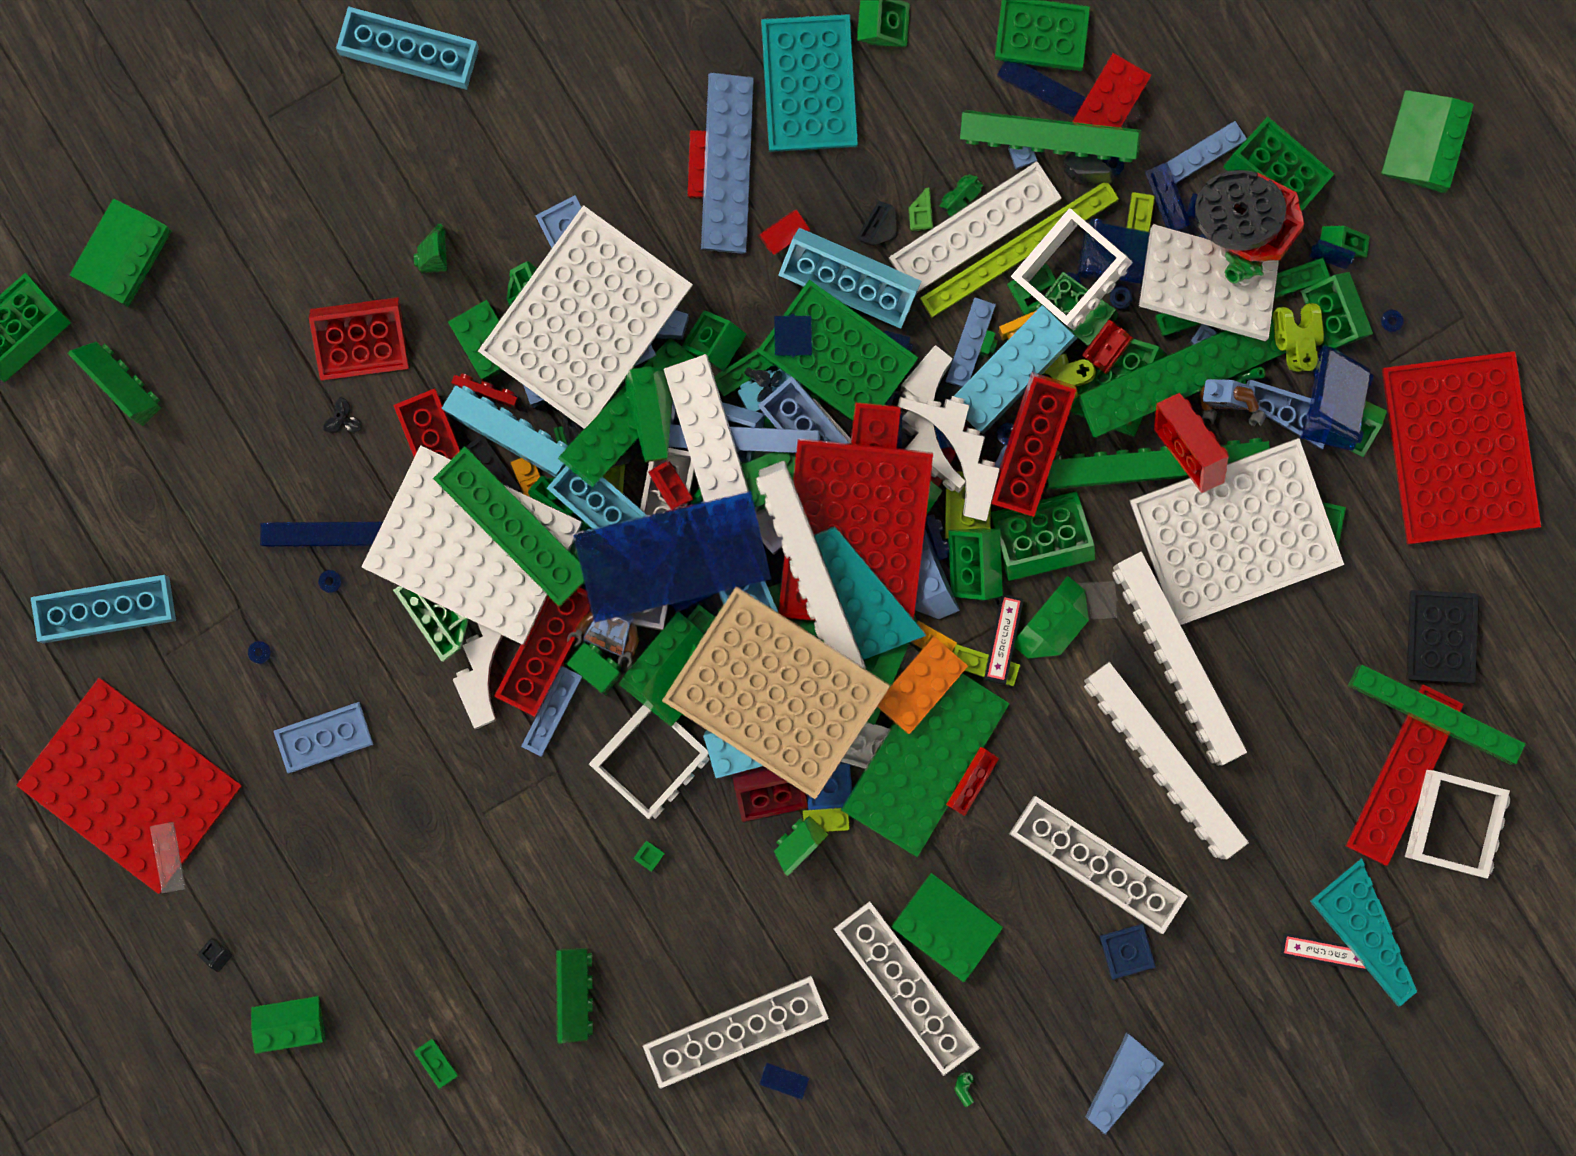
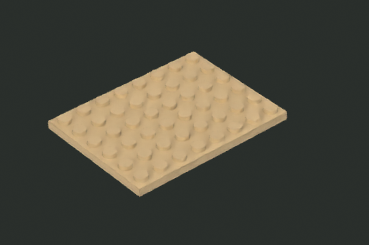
(776, 692)

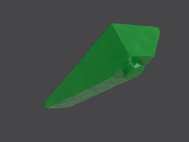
(432, 251)
(651, 410)
(885, 667)

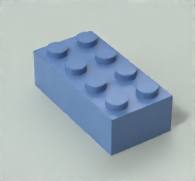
(794, 409)

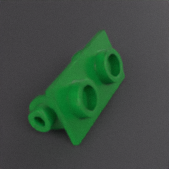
(967, 188)

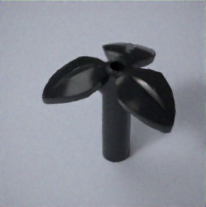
(764, 380)
(342, 409)

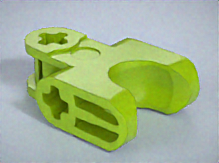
(1299, 340)
(1069, 372)

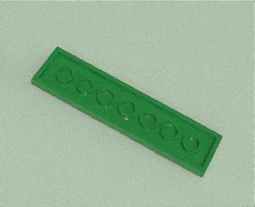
(614, 427)
(511, 526)

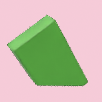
(920, 212)

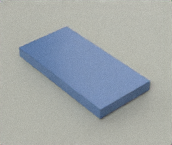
(323, 737)

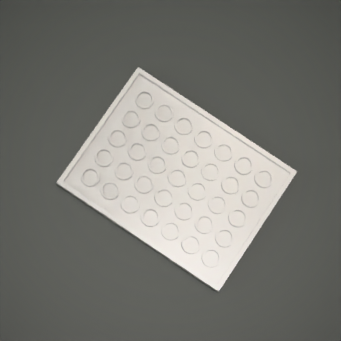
(585, 317)
(1239, 536)
(451, 560)

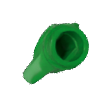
(1241, 268)

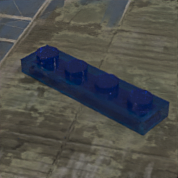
(1041, 87)

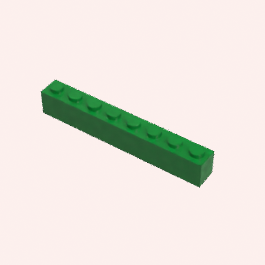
(1050, 134)
(1436, 714)

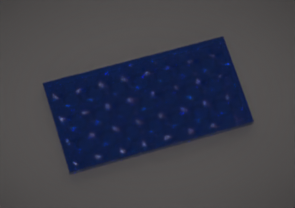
(671, 556)

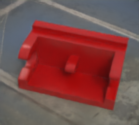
(782, 232)
(1107, 346)
(670, 485)

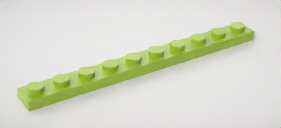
(1012, 252)

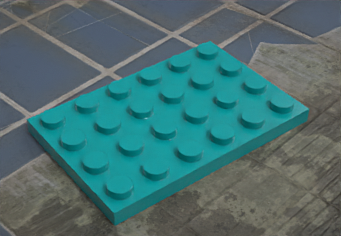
(809, 83)

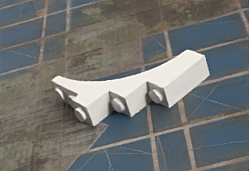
(924, 384)
(979, 477)
(474, 684)

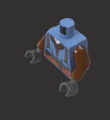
(1229, 395)
(615, 635)

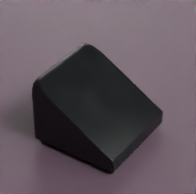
(214, 955)

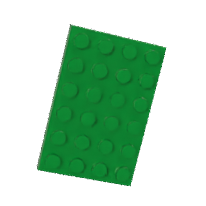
(848, 356)

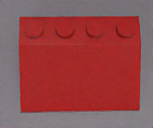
(358, 338)

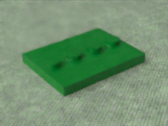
(1042, 33)

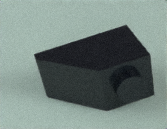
(1087, 169)

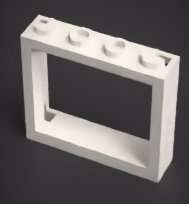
(1045, 250)
(656, 809)
(1424, 814)

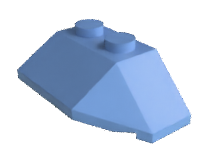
(933, 590)

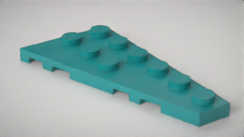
(869, 606)
(1360, 922)

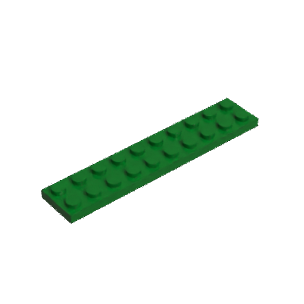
(1180, 372)

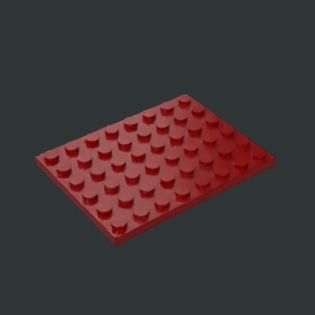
(1461, 447)
(874, 501)
(121, 772)

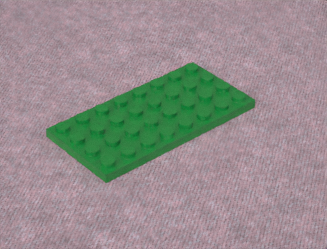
(917, 772)

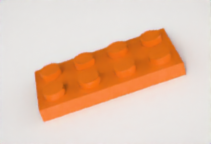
(921, 685)

